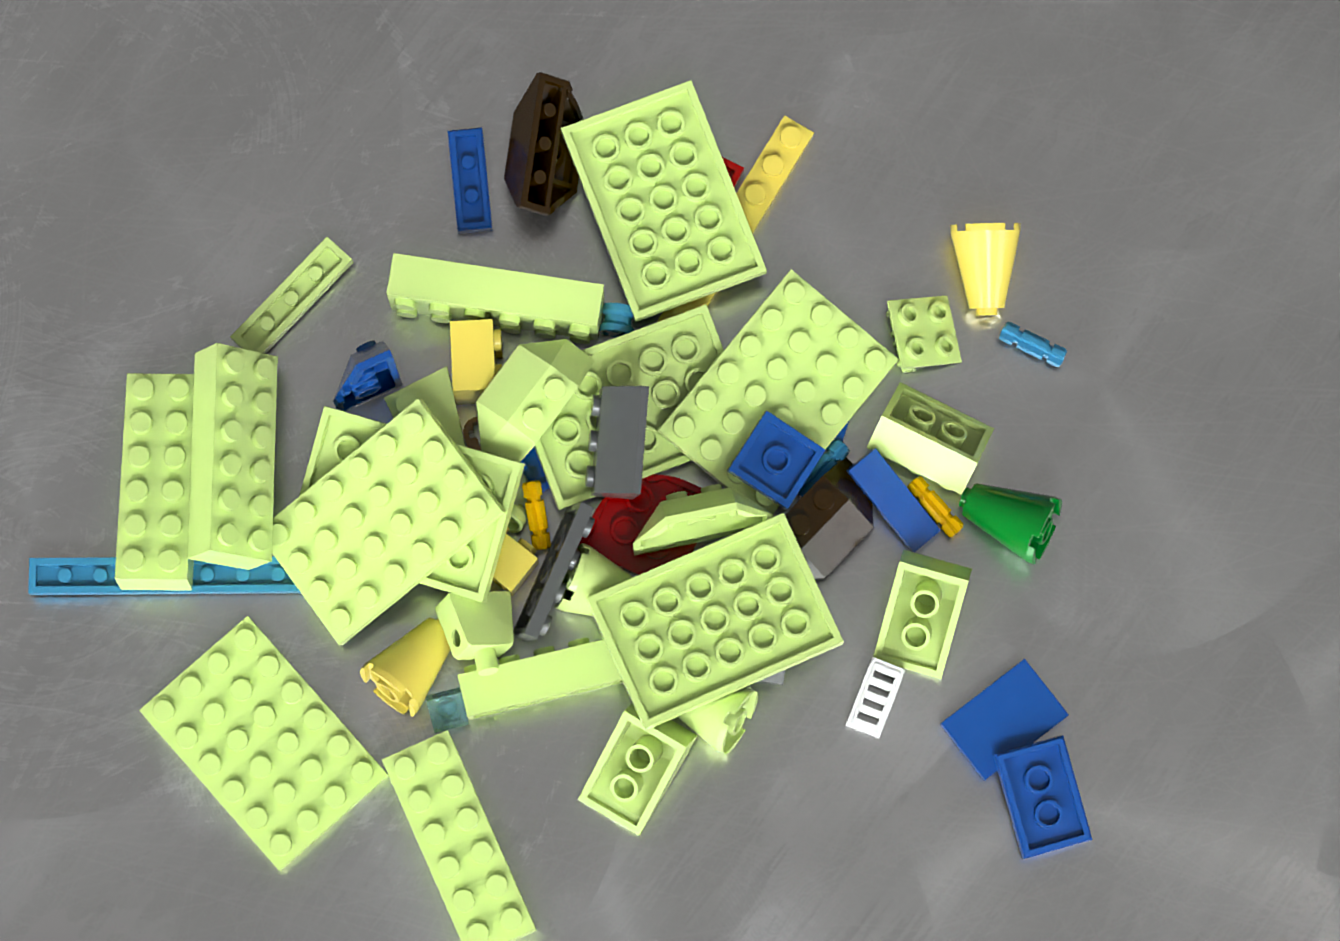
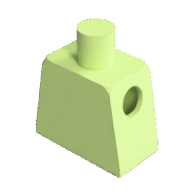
(478, 628)

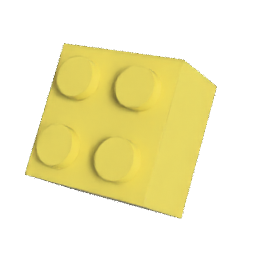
(474, 357)

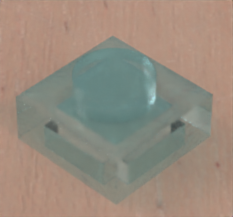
(447, 710)

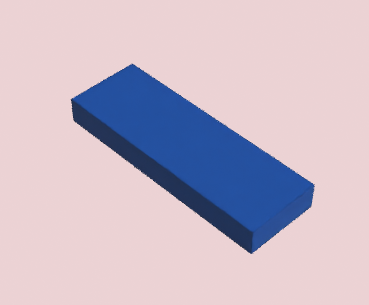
(470, 180)
(893, 500)

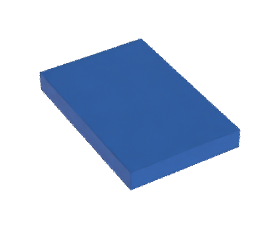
(1004, 717)
(1042, 797)

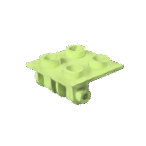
(923, 332)

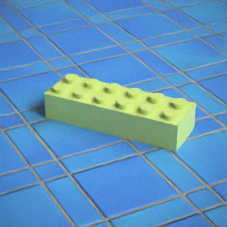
(508, 297)
(232, 457)
(155, 484)
(458, 841)

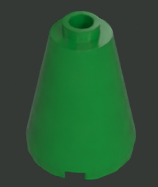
(1013, 517)

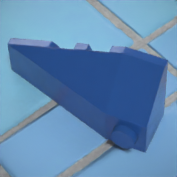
(367, 376)

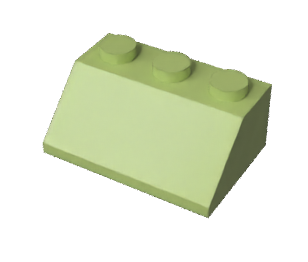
(930, 438)

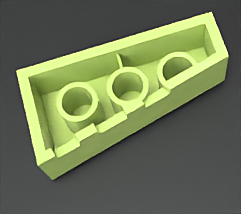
(438, 395)

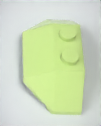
(528, 396)
(698, 518)

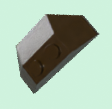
(538, 160)
(831, 519)

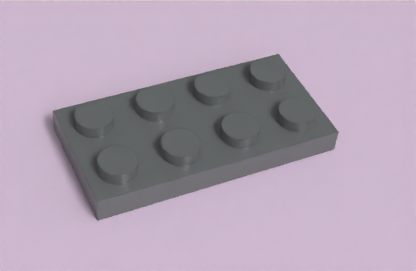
(548, 583)

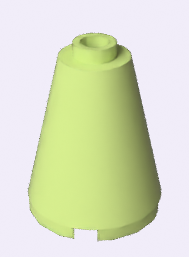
(590, 576)
(722, 719)

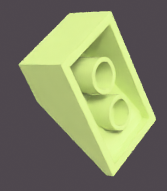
(922, 613)
(636, 770)

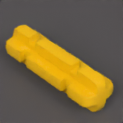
(935, 507)
(536, 514)

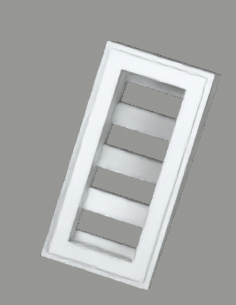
(884, 668)

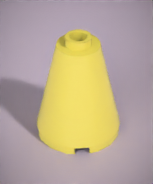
(986, 263)
(408, 667)

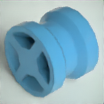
(617, 320)

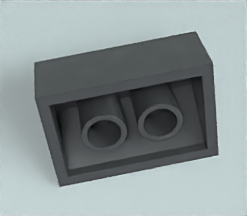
(618, 441)

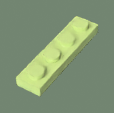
(292, 298)

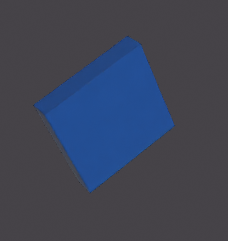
(776, 460)

